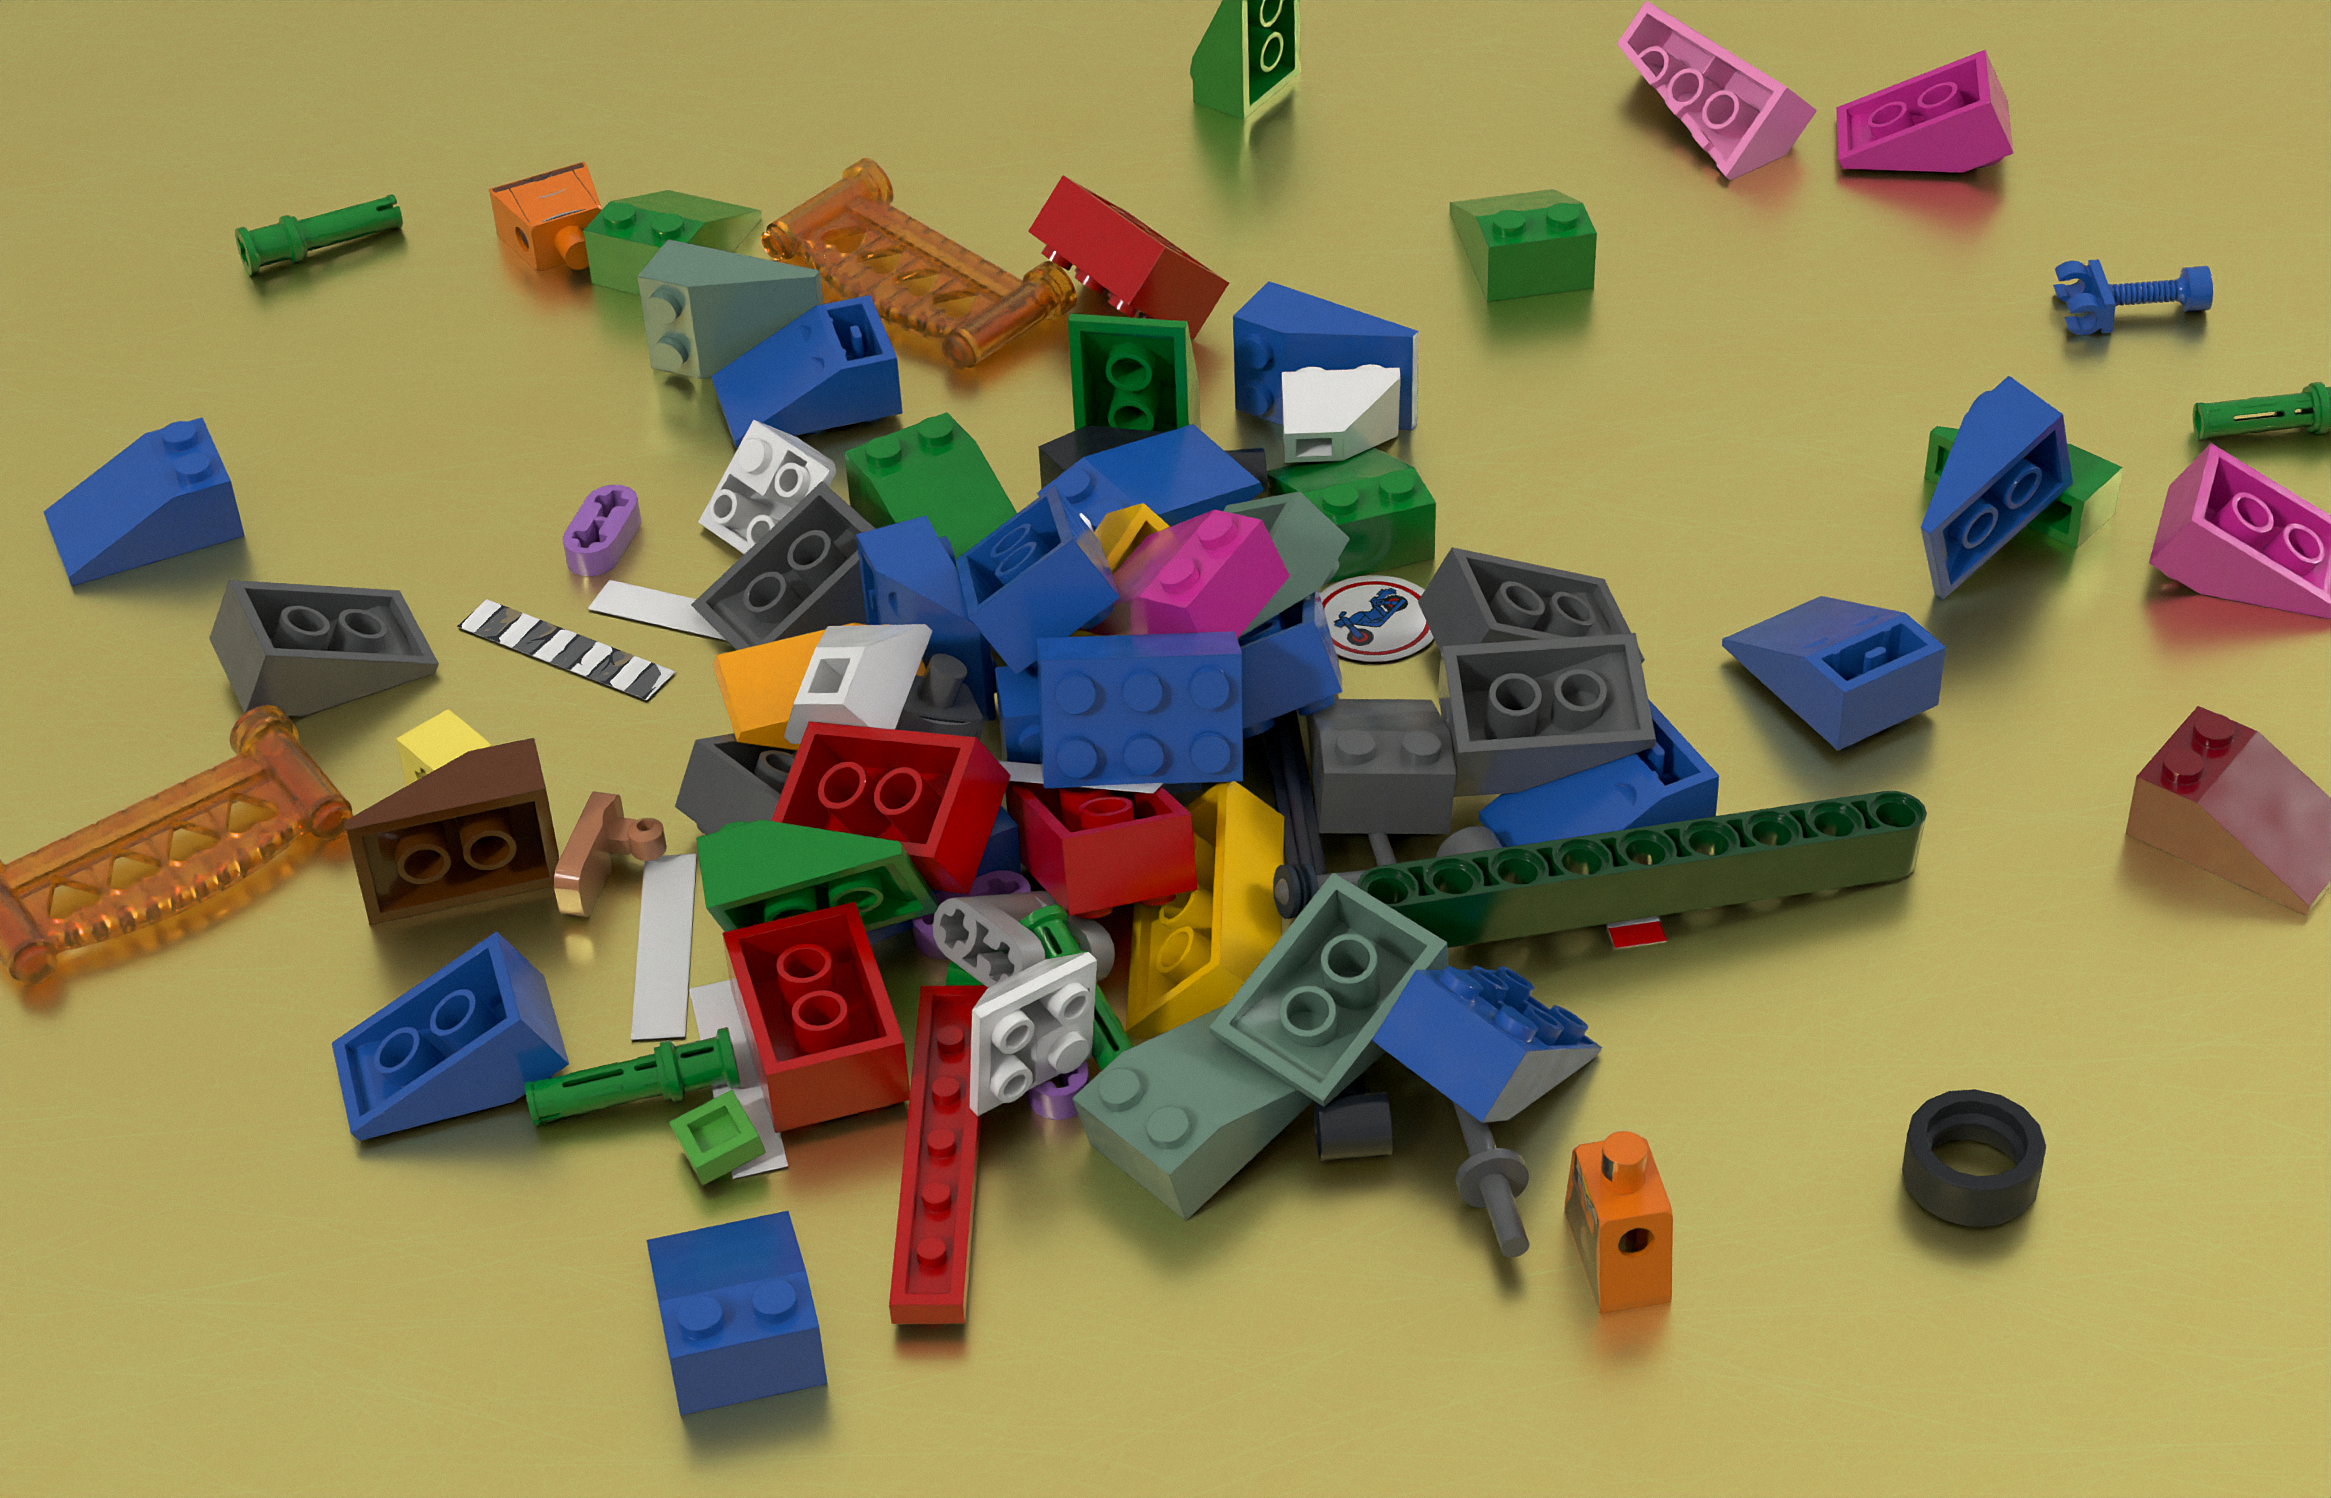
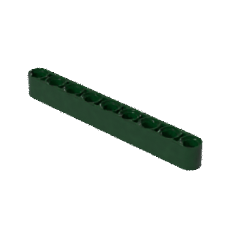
(1655, 869)

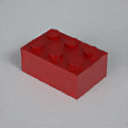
(1125, 257)
(903, 787)
(1103, 845)
(816, 1017)

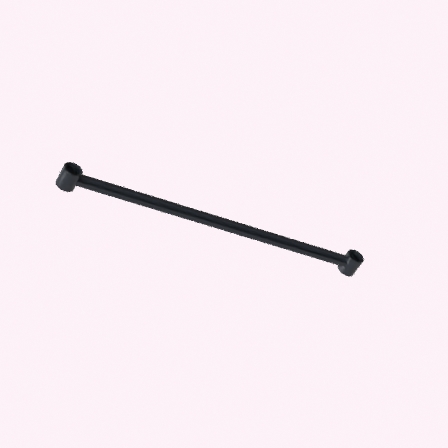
(1354, 1121)

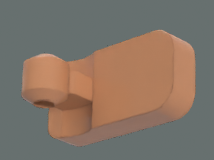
(591, 847)

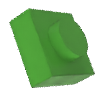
(717, 1137)

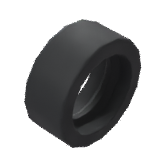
(1968, 1197)

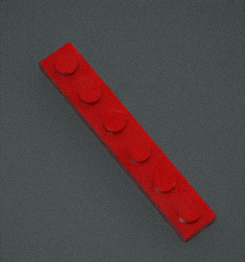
(938, 1165)

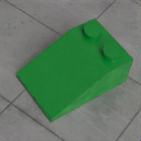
(1247, 55)
(636, 227)
(1527, 243)
(1133, 373)
(931, 473)
(1373, 502)
(786, 870)

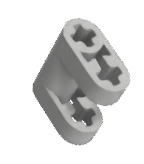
(985, 928)

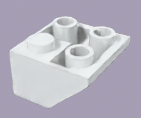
(1338, 411)
(763, 485)
(859, 677)
(1031, 1029)

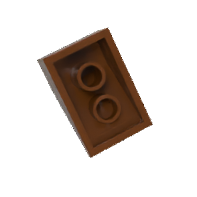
(457, 836)

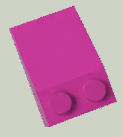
(1930, 122)
(2244, 538)
(1196, 578)

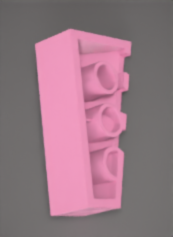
(1722, 100)

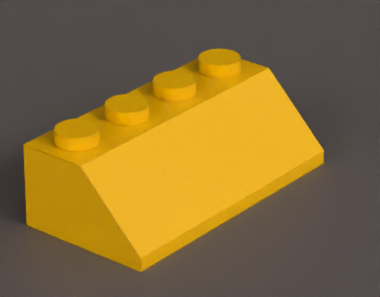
(1209, 939)

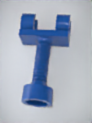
(2094, 294)

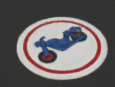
(1375, 618)

